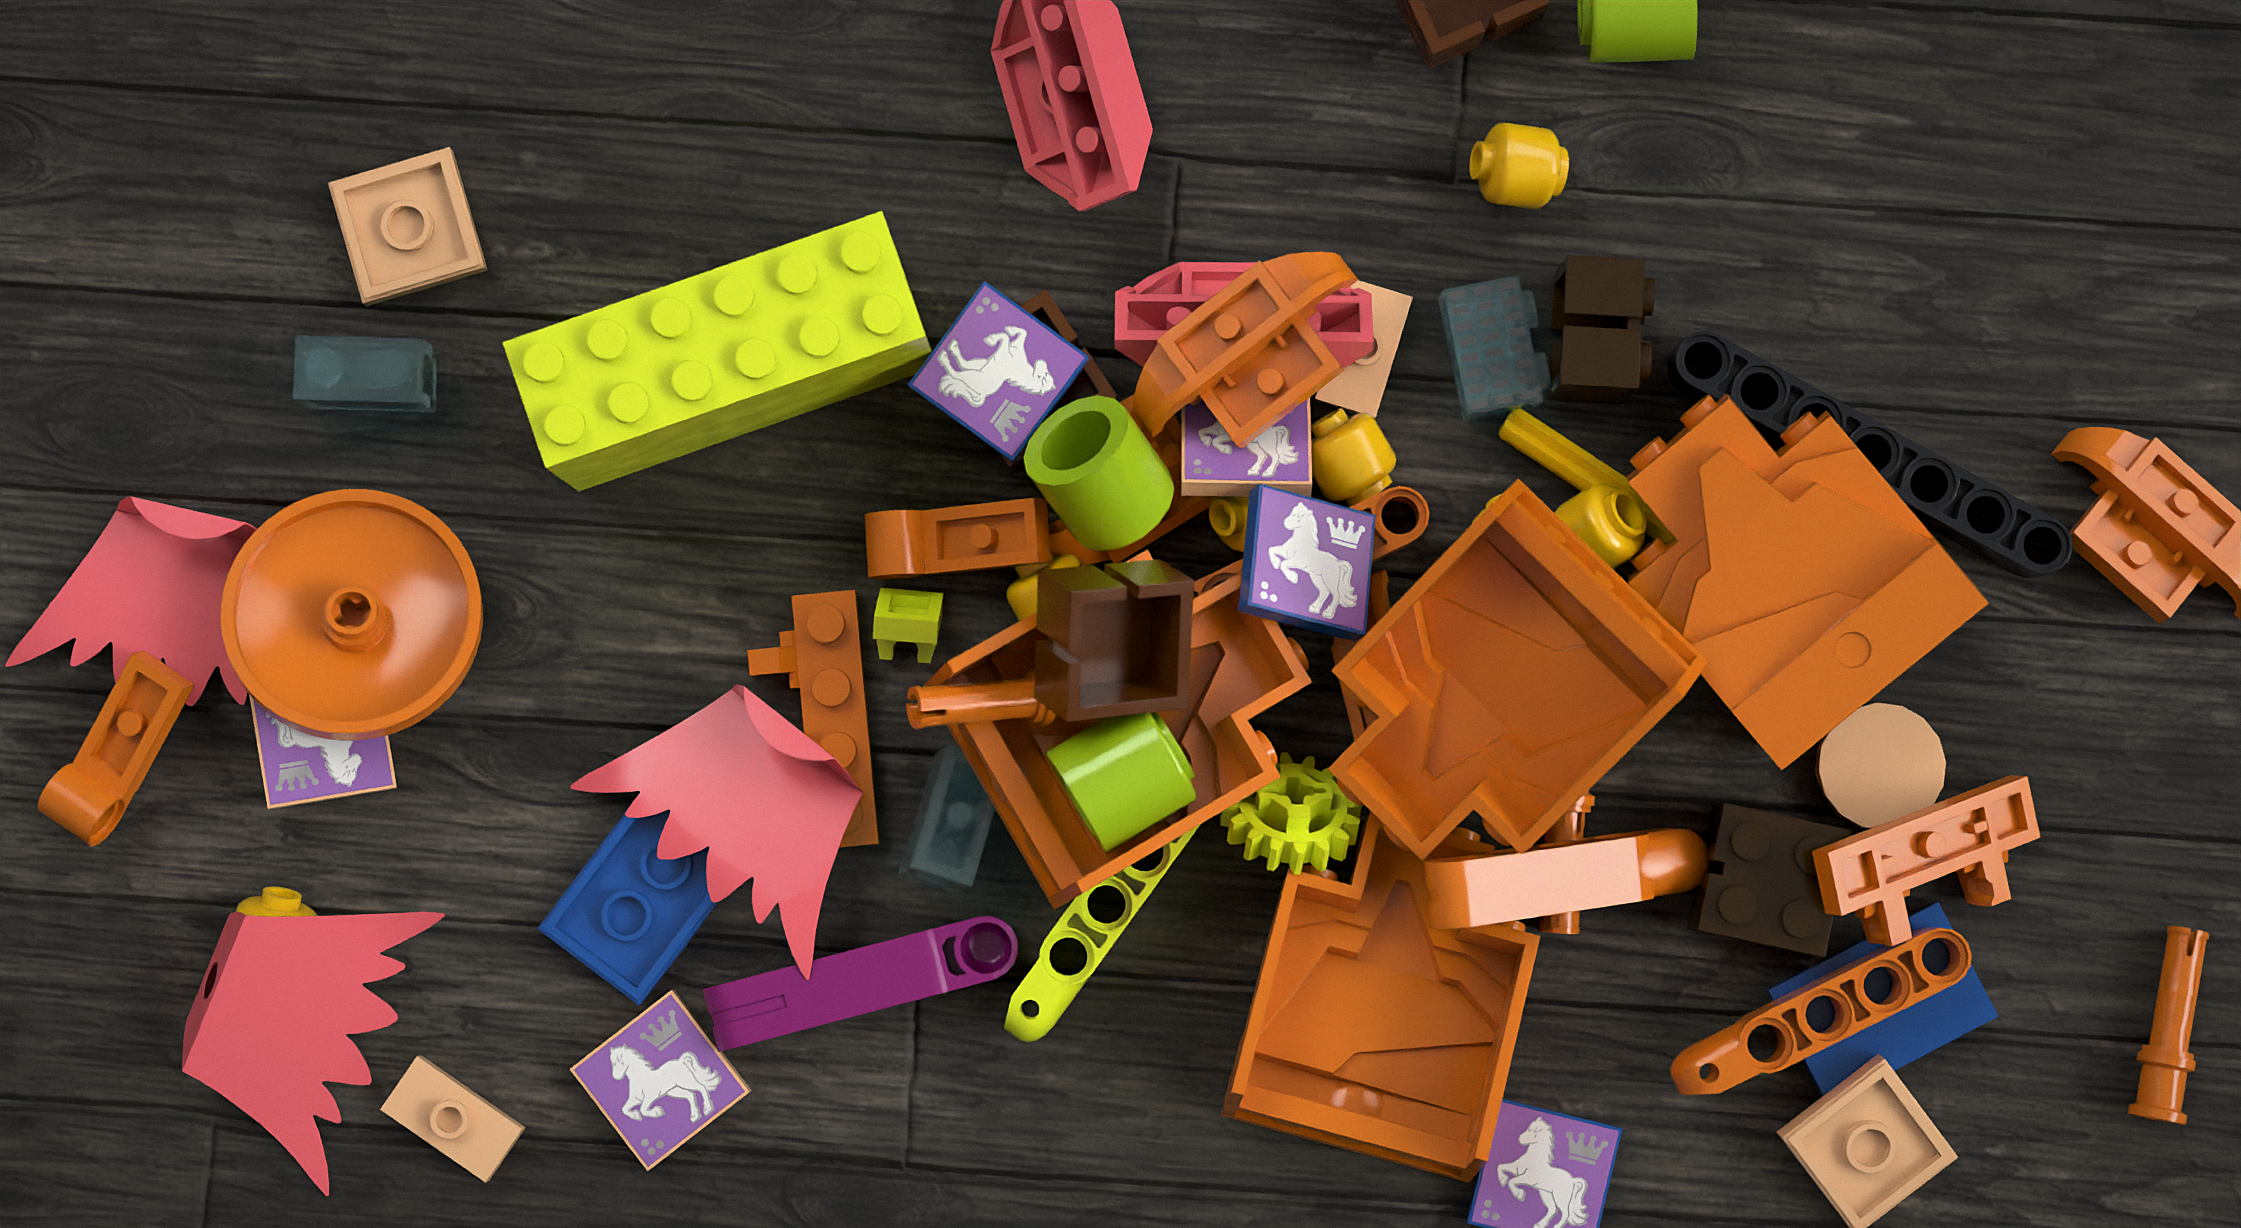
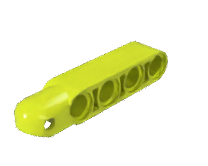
(1056, 990)

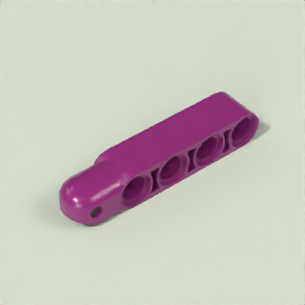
(861, 981)

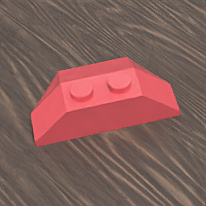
(1072, 97)
(1173, 293)

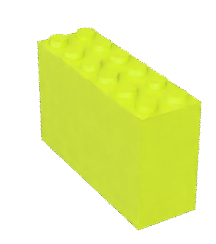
(719, 354)

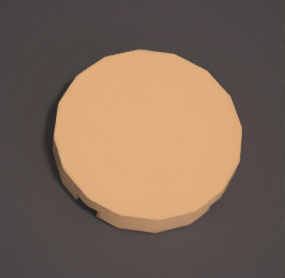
(1880, 765)

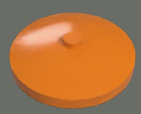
(351, 614)

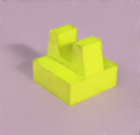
(907, 618)

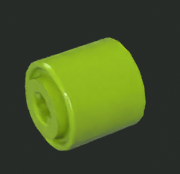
(1637, 30)
(1099, 473)
(1123, 776)

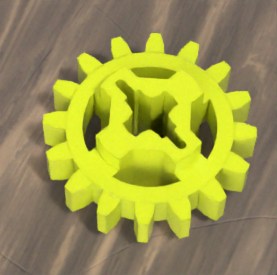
(1295, 818)

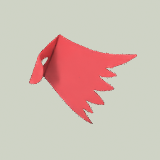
(151, 588)
(754, 796)
(279, 1016)

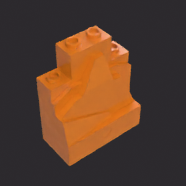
(1790, 570)
(1235, 674)
(1505, 682)
(1376, 1022)

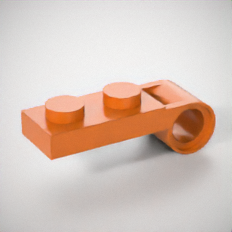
(957, 539)
(118, 751)

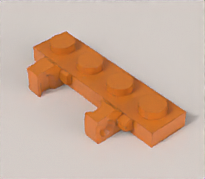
(828, 669)
(1957, 835)

